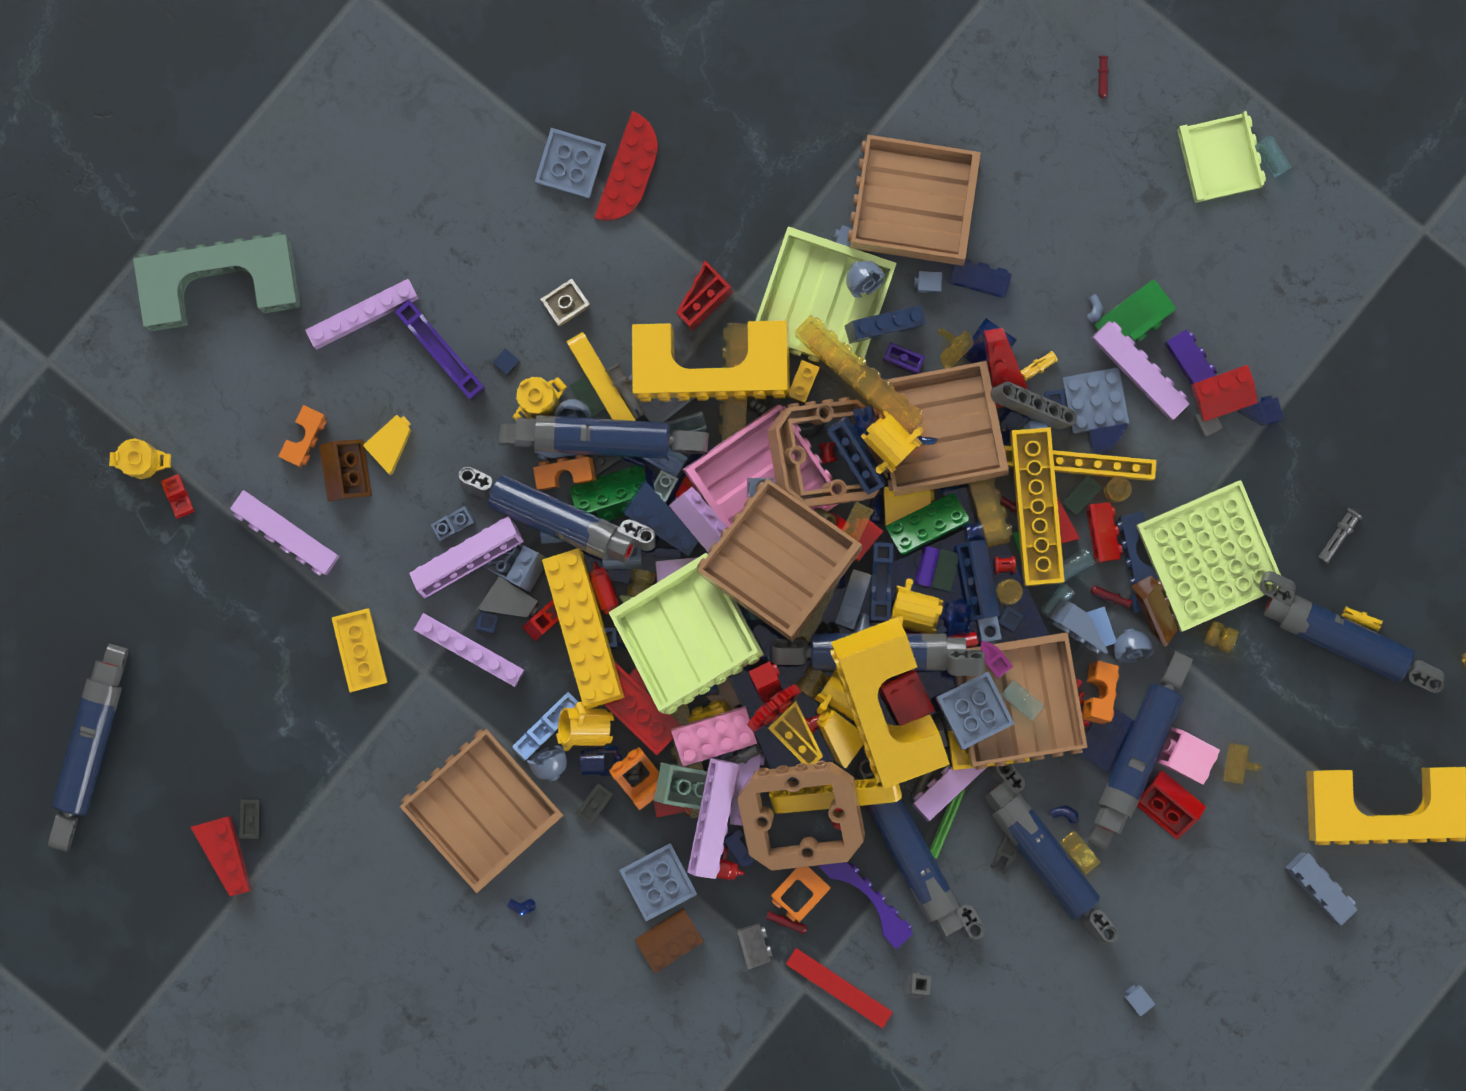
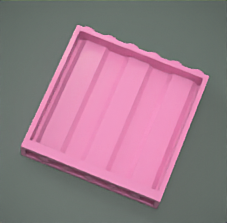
(724, 470)

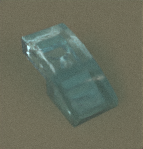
(1022, 700)

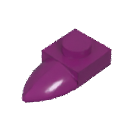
(995, 659)

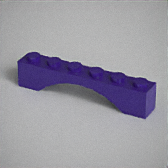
(440, 350)
(892, 927)

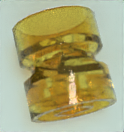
(1117, 489)
(640, 581)
(1009, 592)
(1227, 639)
(812, 681)

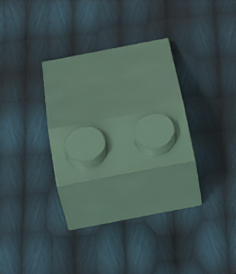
(680, 786)

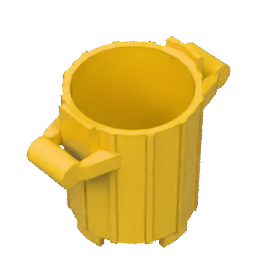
(538, 397)
(891, 441)
(139, 459)
(916, 610)
(834, 697)
(584, 727)

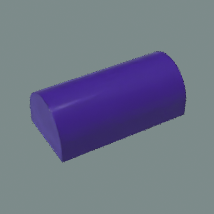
(903, 358)
(927, 566)

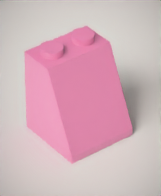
(1188, 755)

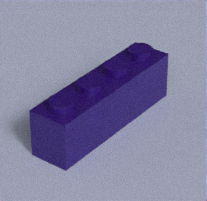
(1190, 357)

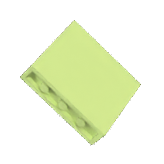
(1221, 157)

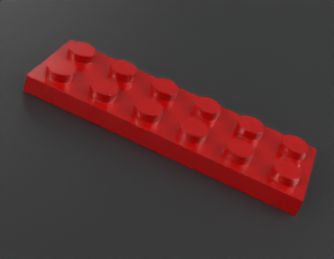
(642, 715)

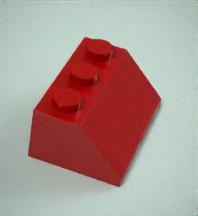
(1224, 393)
(1103, 532)
(1170, 805)

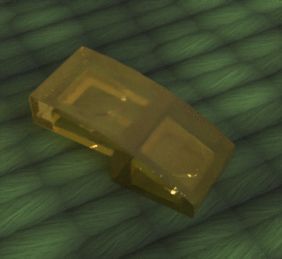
(1080, 852)

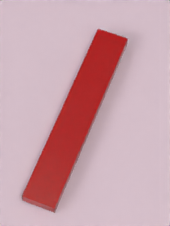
(839, 987)

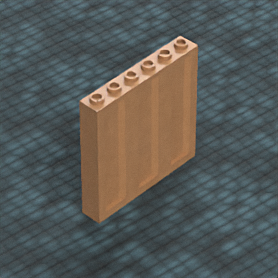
(914, 200)
(963, 419)
(779, 559)
(1047, 672)
(481, 810)

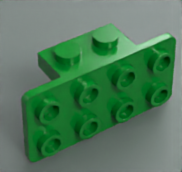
(1140, 312)
(608, 493)
(927, 524)

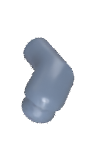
(1097, 309)

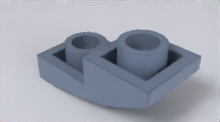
(453, 523)

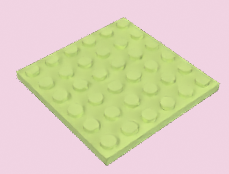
(1208, 554)

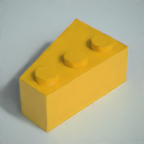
(796, 736)

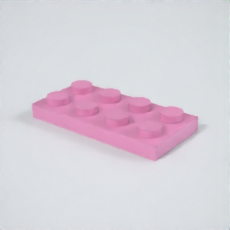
(713, 736)

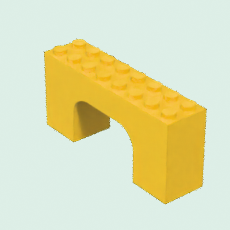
(759, 375)
(863, 665)
(1337, 819)

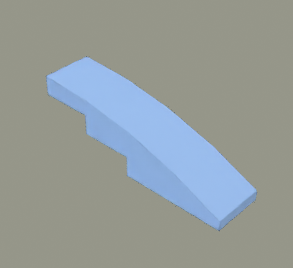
(542, 729)

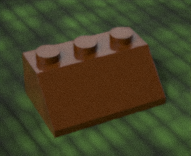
(345, 470)
(1155, 609)
(669, 940)

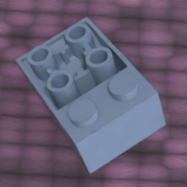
(519, 566)
(1078, 625)

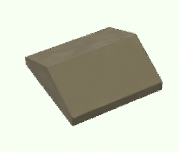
(565, 302)

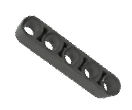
(1033, 405)

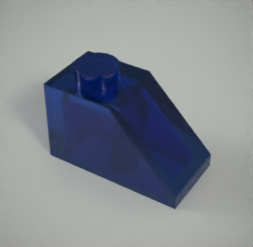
(1105, 438)

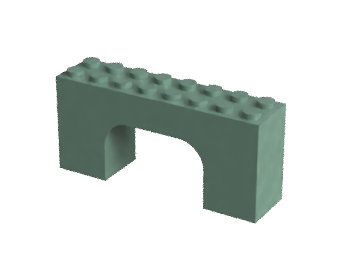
(166, 275)

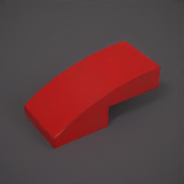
(178, 496)

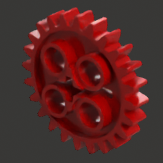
(769, 710)

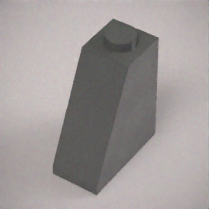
(508, 600)

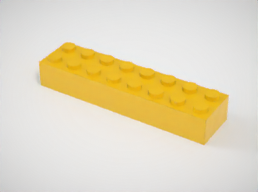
(1037, 506)
(583, 628)

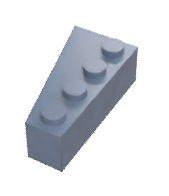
(1321, 888)

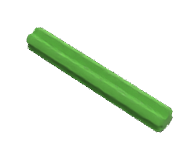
(945, 824)

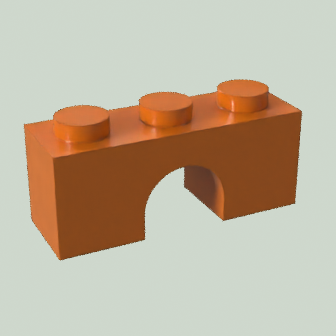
(299, 452)
(548, 474)
(1104, 677)

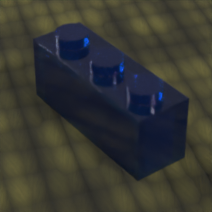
(981, 278)

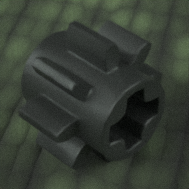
(830, 628)

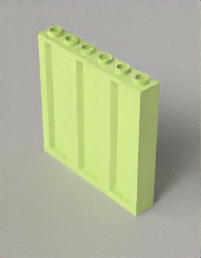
(812, 282)
(684, 637)

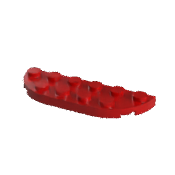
(629, 171)

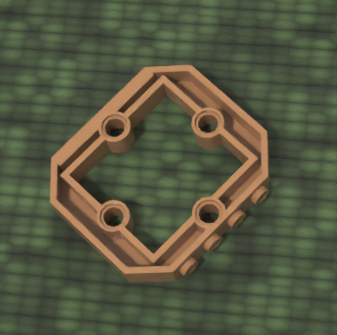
(783, 444)
(796, 856)

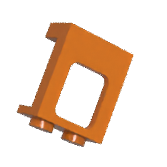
(645, 790)
(809, 879)

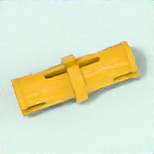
(1039, 365)
(1362, 619)

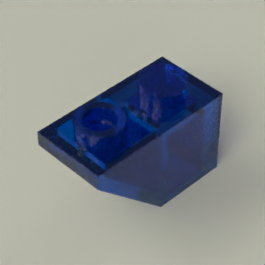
(1264, 412)

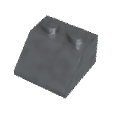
(754, 946)

